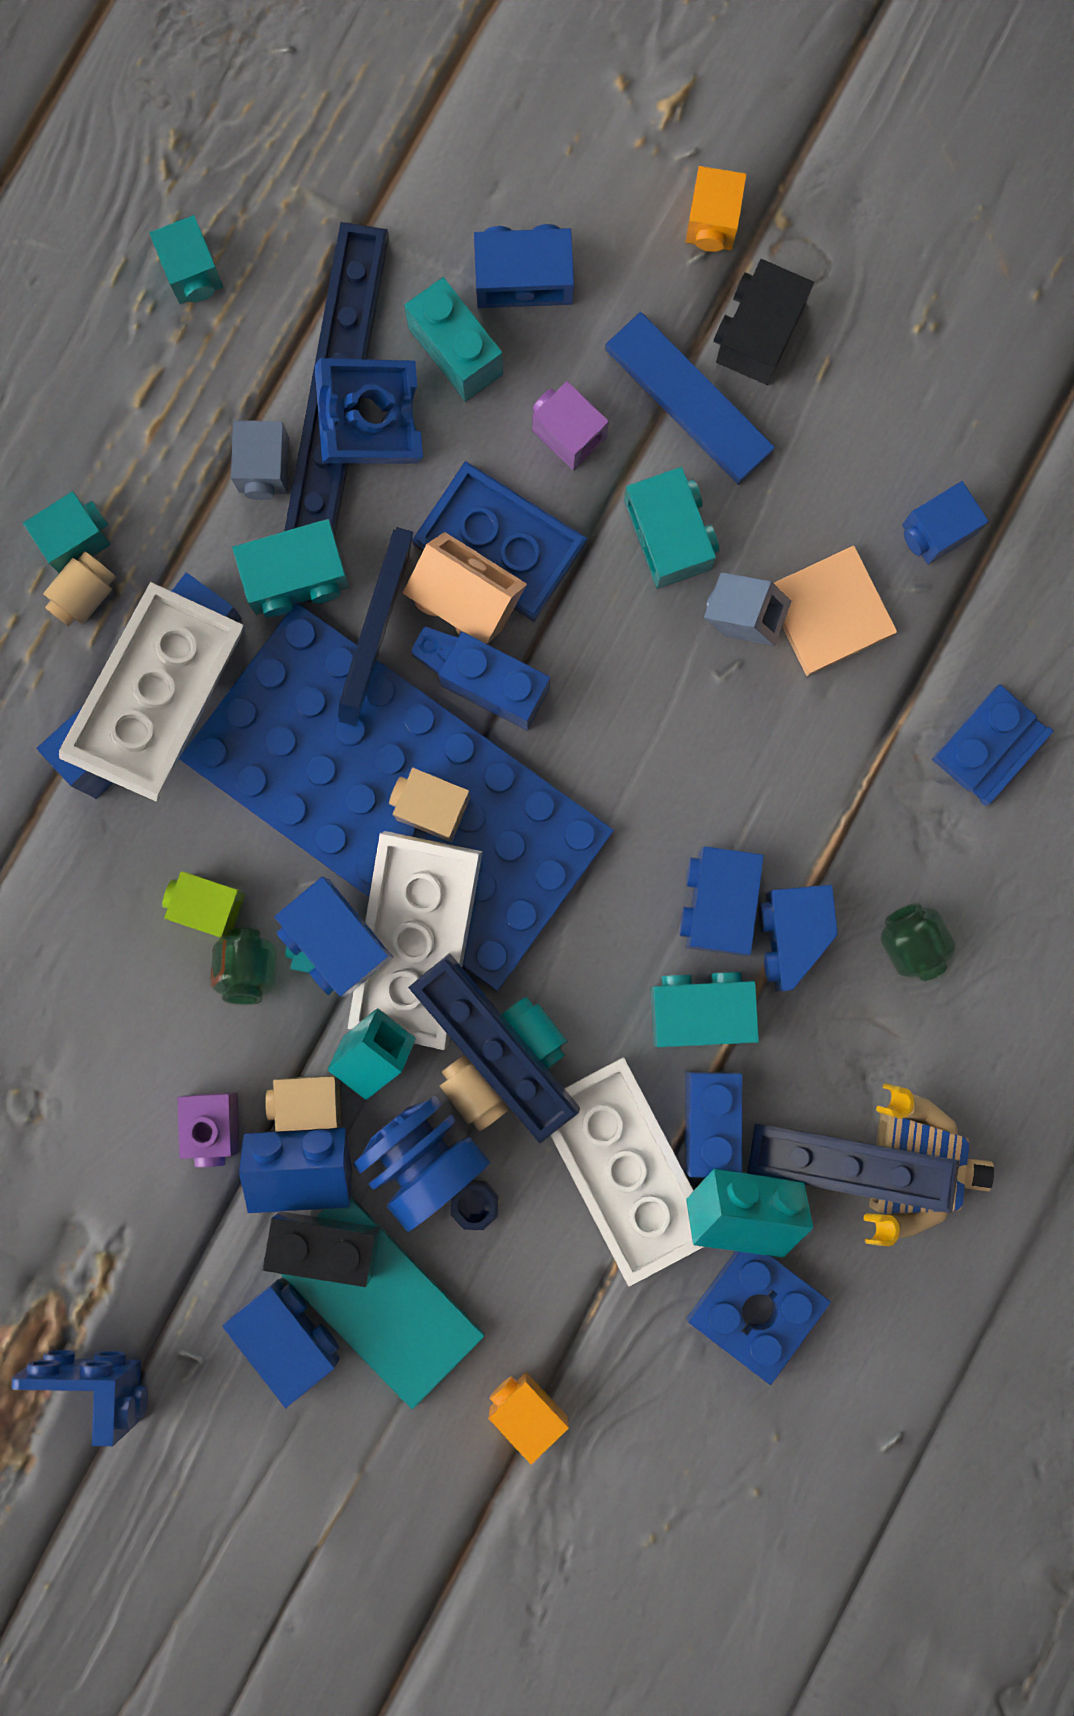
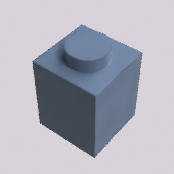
(260, 458)
(747, 608)

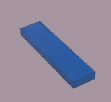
(689, 398)

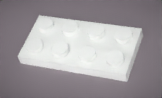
(151, 692)
(420, 914)
(626, 1172)

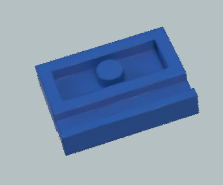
(992, 745)

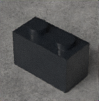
(763, 321)
(321, 1249)

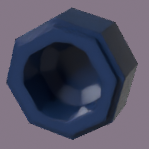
(475, 1206)

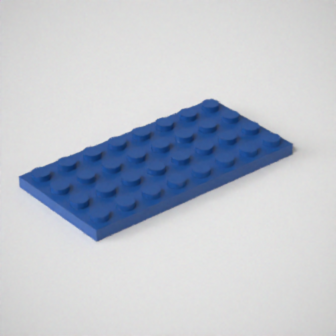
(331, 783)

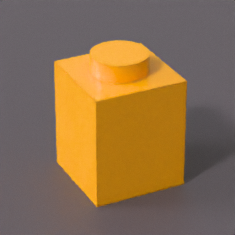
(715, 209)
(527, 1416)

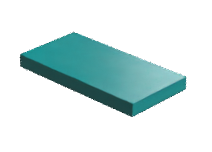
(397, 1322)

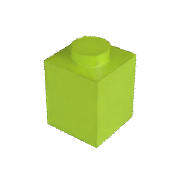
(202, 904)

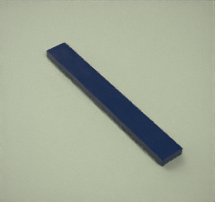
(343, 335)

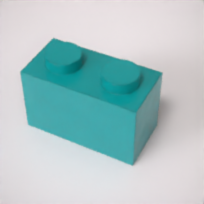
(454, 339)
(671, 527)
(291, 569)
(704, 1012)
(749, 1213)

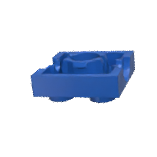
(350, 436)
(768, 1345)

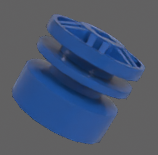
(421, 1163)

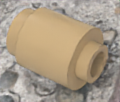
(78, 589)
(472, 1094)

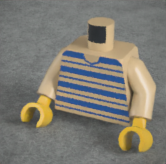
(921, 1127)

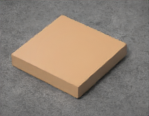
(833, 611)

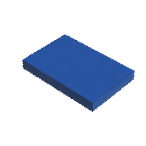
(505, 532)

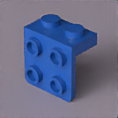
(113, 1378)

